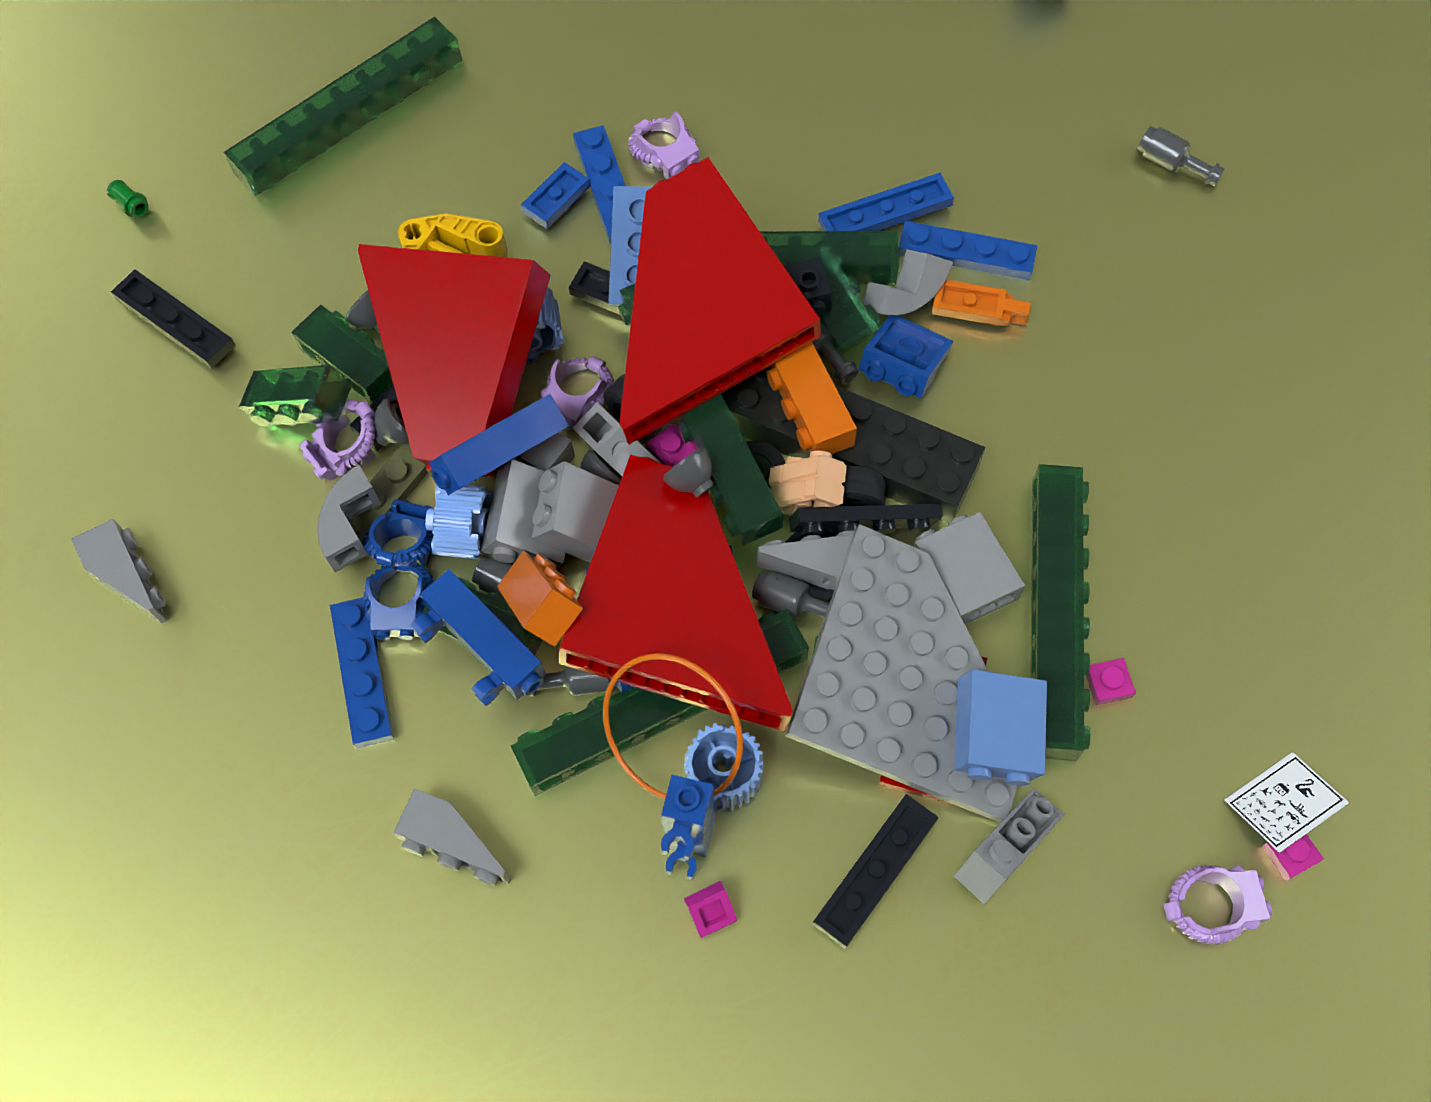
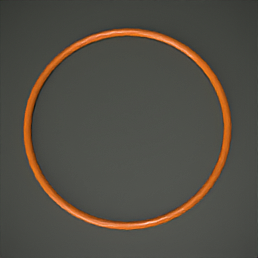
(707, 676)

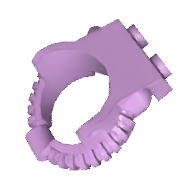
(670, 158)
(571, 406)
(323, 451)
(1243, 889)

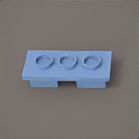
(625, 238)

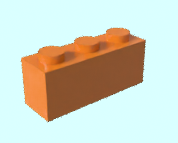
(812, 401)
(540, 597)

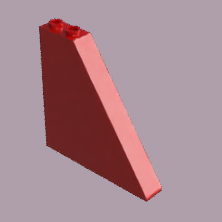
(704, 302)
(453, 337)
(674, 589)

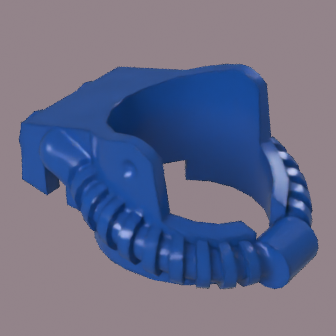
(404, 520)
(395, 621)

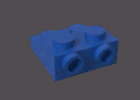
(904, 356)

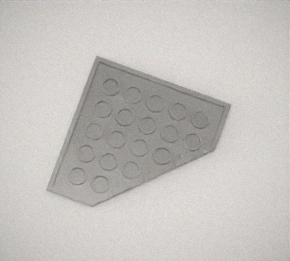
(890, 675)

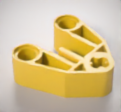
(453, 234)

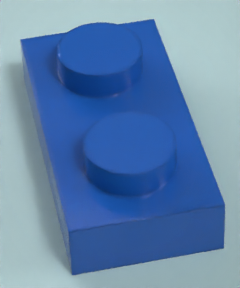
(555, 195)

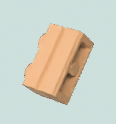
(808, 482)

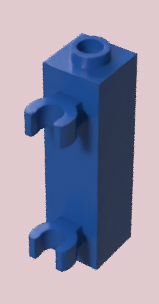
(497, 445)
(483, 634)
(687, 822)

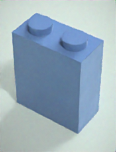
(1000, 727)

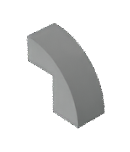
(916, 285)
(345, 500)

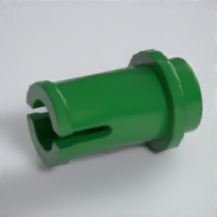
(133, 203)

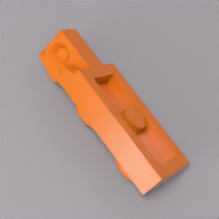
(979, 304)

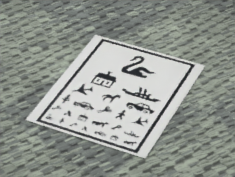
(1286, 802)

